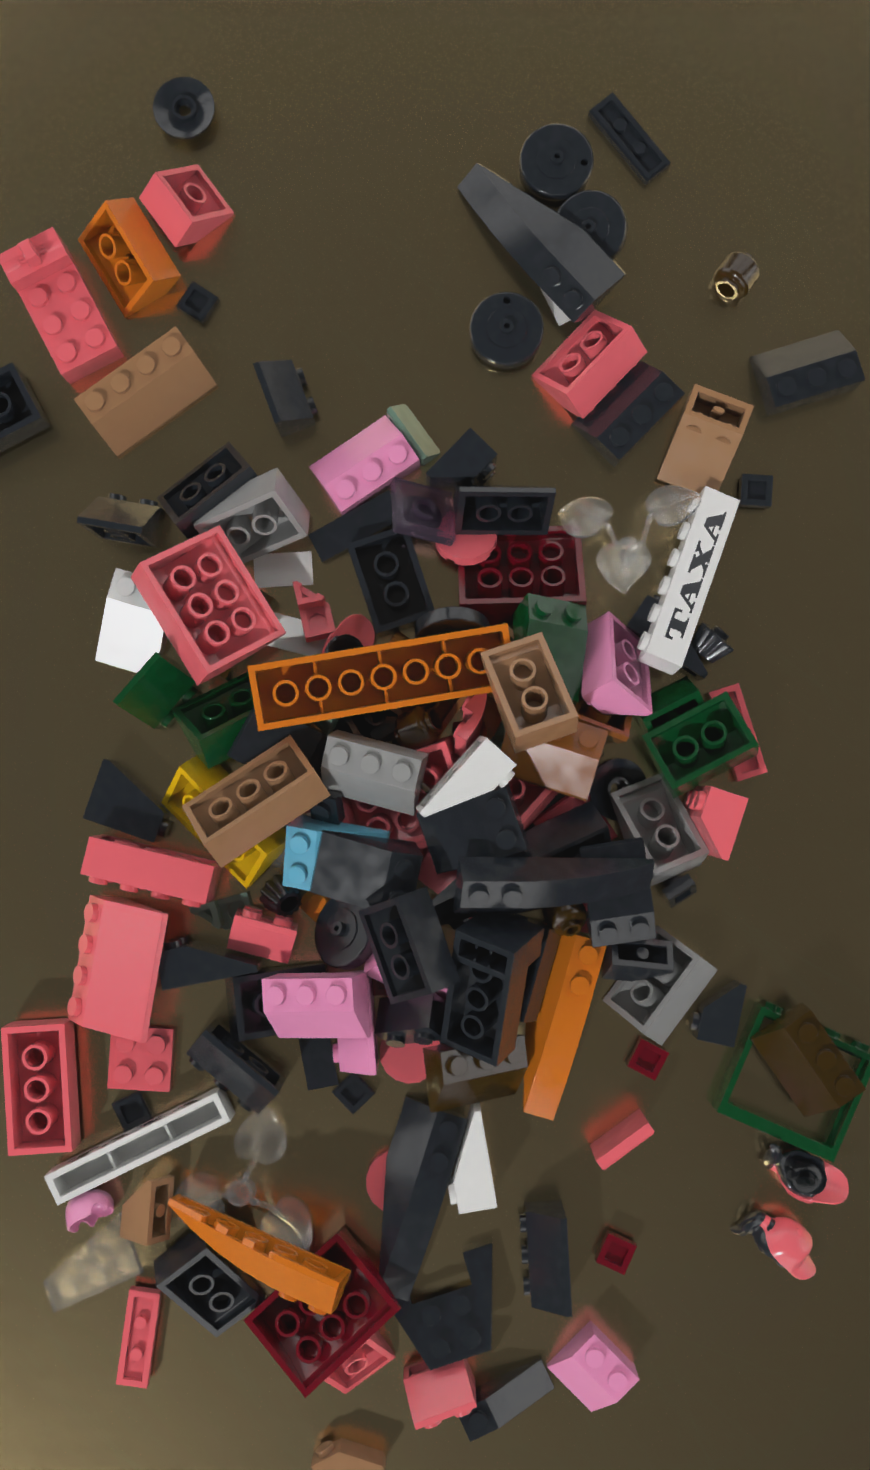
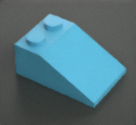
(302, 847)

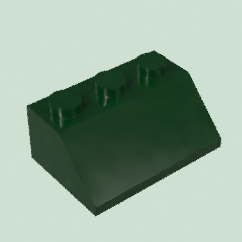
(215, 719)
(700, 744)

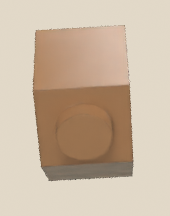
(147, 1212)
(347, 1456)

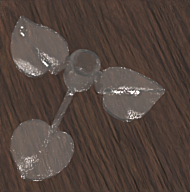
(628, 558)
(264, 1141)

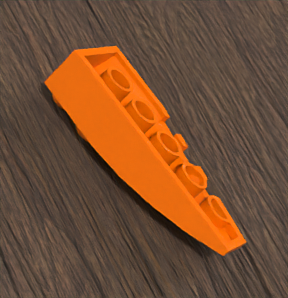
(561, 1019)
(267, 1258)

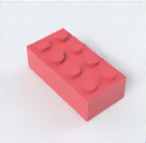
(151, 868)
(40, 1086)

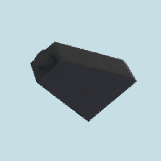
(126, 805)

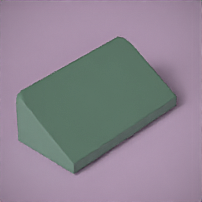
(413, 432)

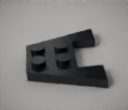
(457, 1321)

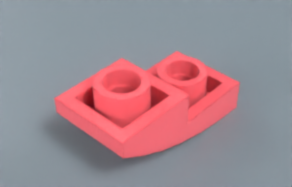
(473, 719)

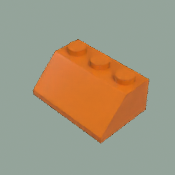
(128, 255)

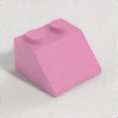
(594, 1368)

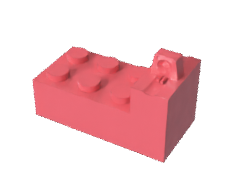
(61, 305)

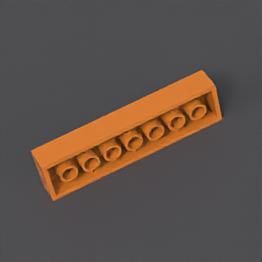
(373, 677)

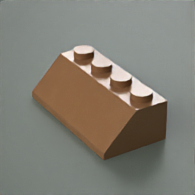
(146, 392)
(255, 801)

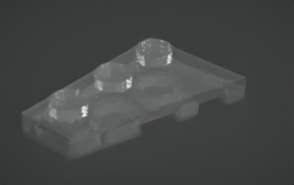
(94, 1268)

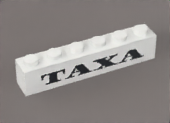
(687, 583)
(139, 1145)

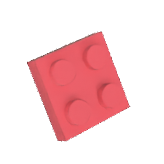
(143, 1065)

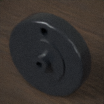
(556, 162)
(600, 217)
(506, 330)
(449, 620)
(341, 936)

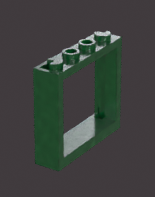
(841, 1117)

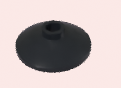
(177, 96)
(617, 771)

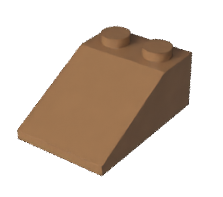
(529, 692)

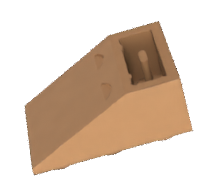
(704, 440)

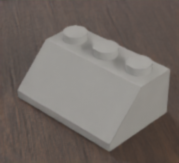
(373, 771)
(661, 1001)

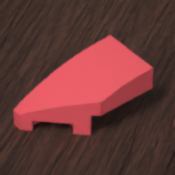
(314, 613)

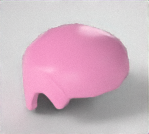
(88, 1208)

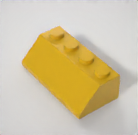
(193, 779)

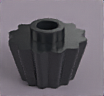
(711, 642)
(280, 898)

